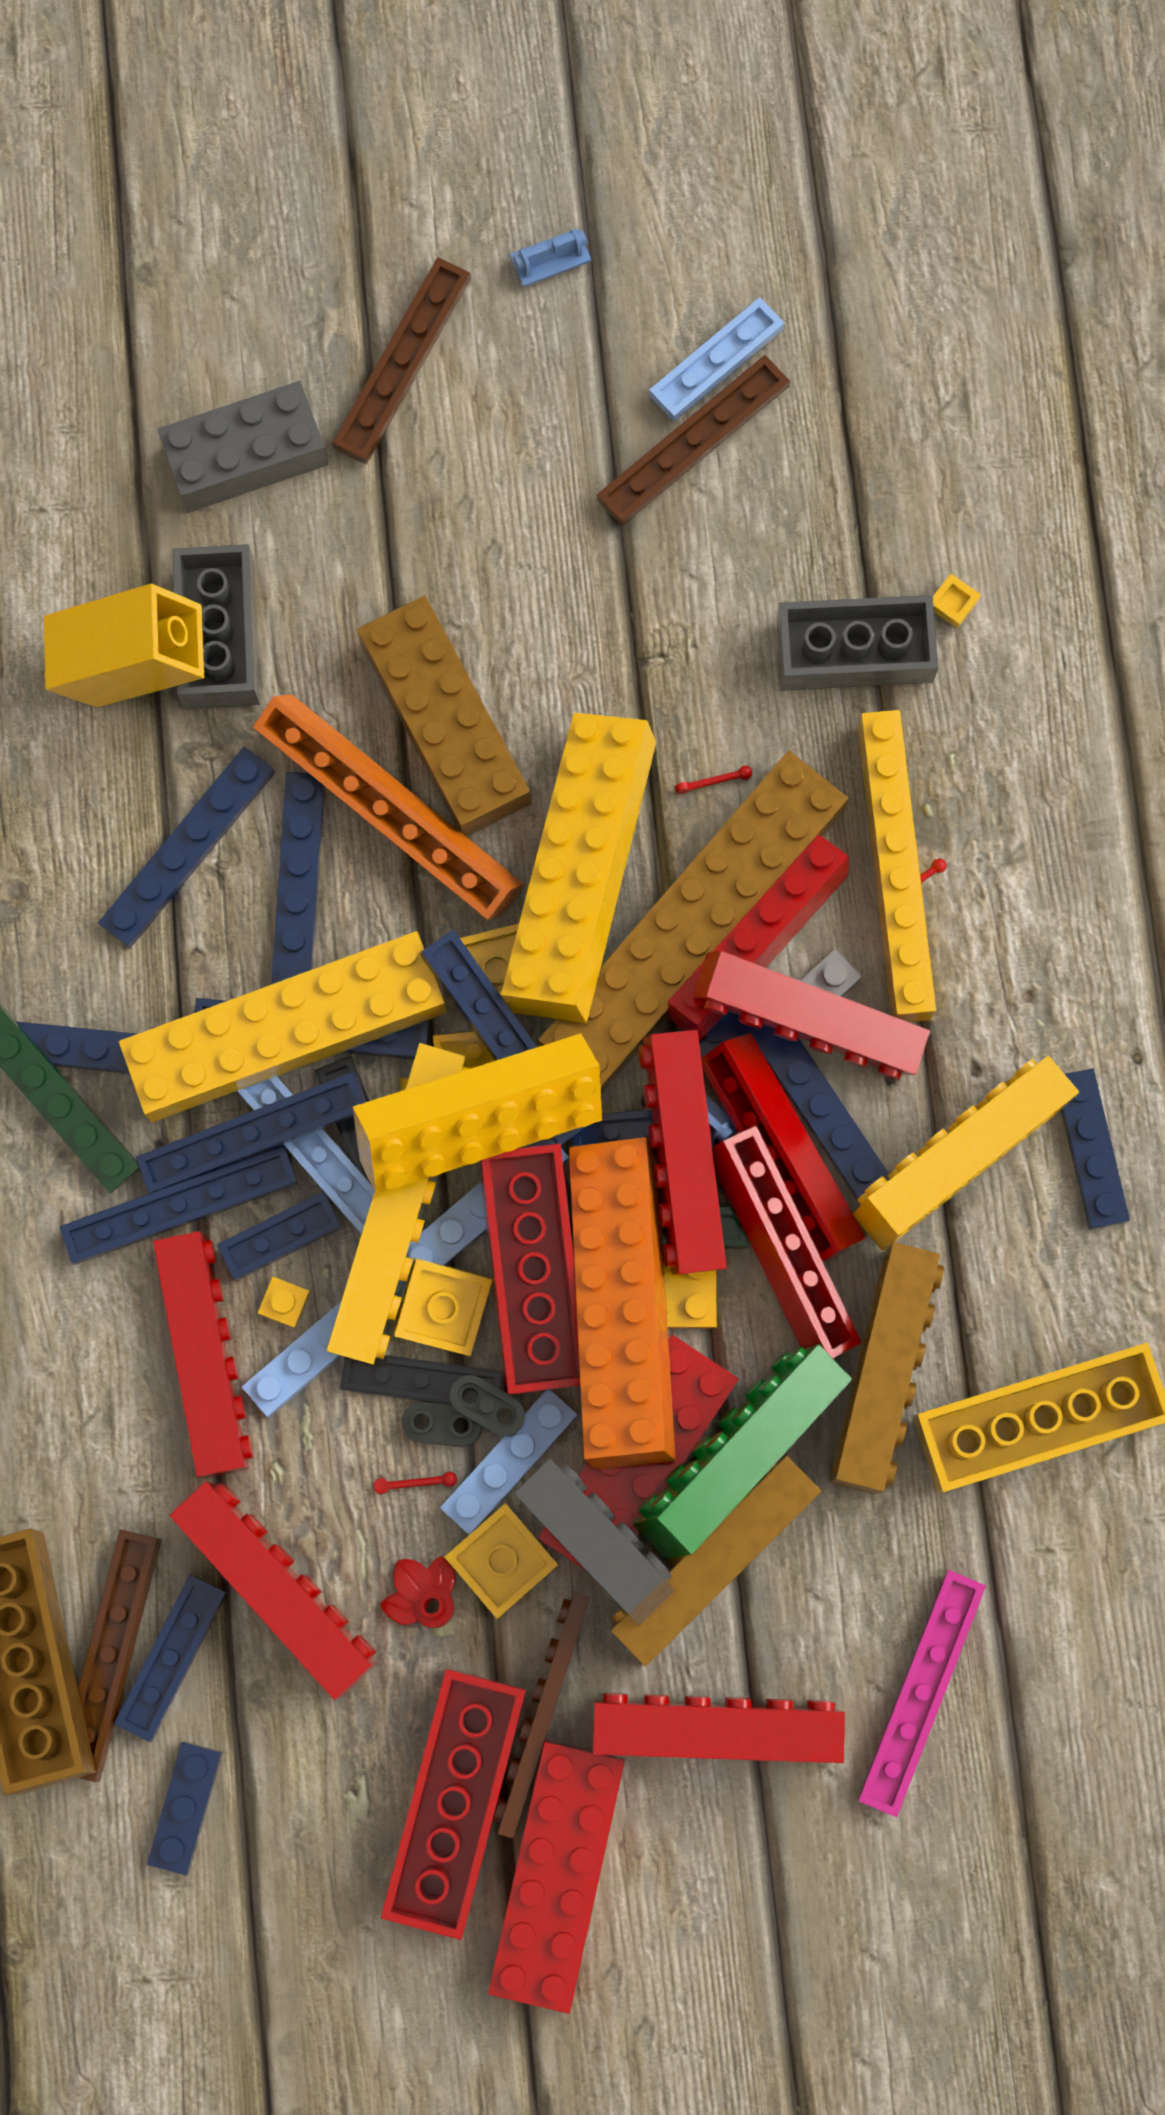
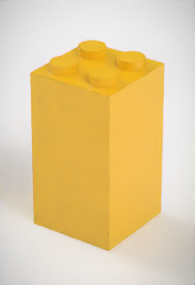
(123, 646)

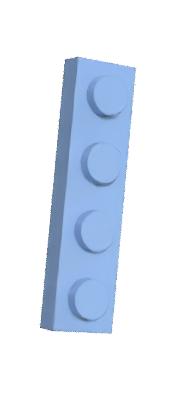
(716, 359)
(508, 1462)

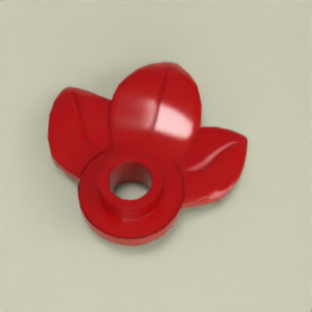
(417, 1588)

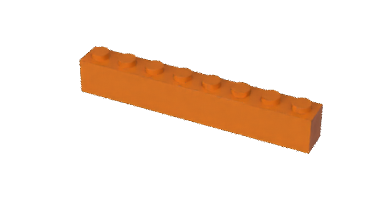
(388, 806)

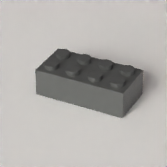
(243, 446)
(225, 587)
(857, 642)
(602, 1548)

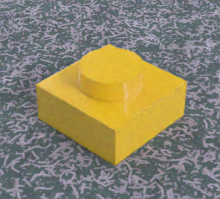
(954, 600)
(284, 1302)

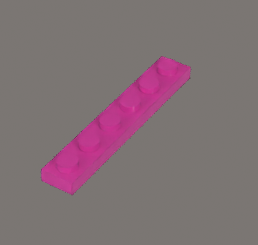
(921, 1693)

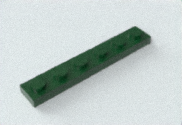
(63, 1106)

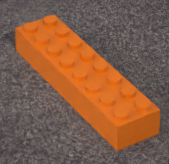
(621, 1305)

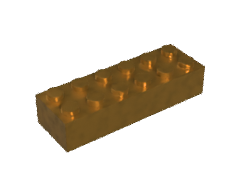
(444, 716)
(885, 1369)
(720, 1558)
(40, 1703)

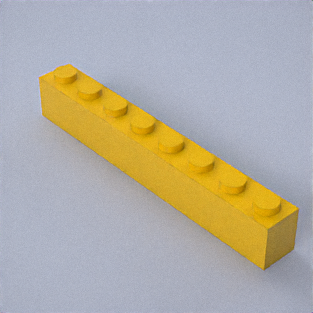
(896, 866)
(385, 1243)

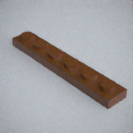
(401, 360)
(693, 440)
(115, 1639)
(536, 1729)

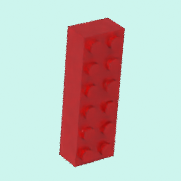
(532, 1268)
(697, 1395)
(273, 1588)
(718, 1731)
(453, 1804)
(556, 1877)

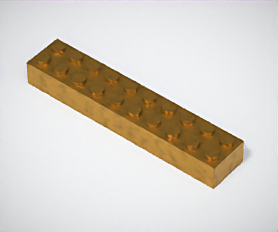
(701, 910)

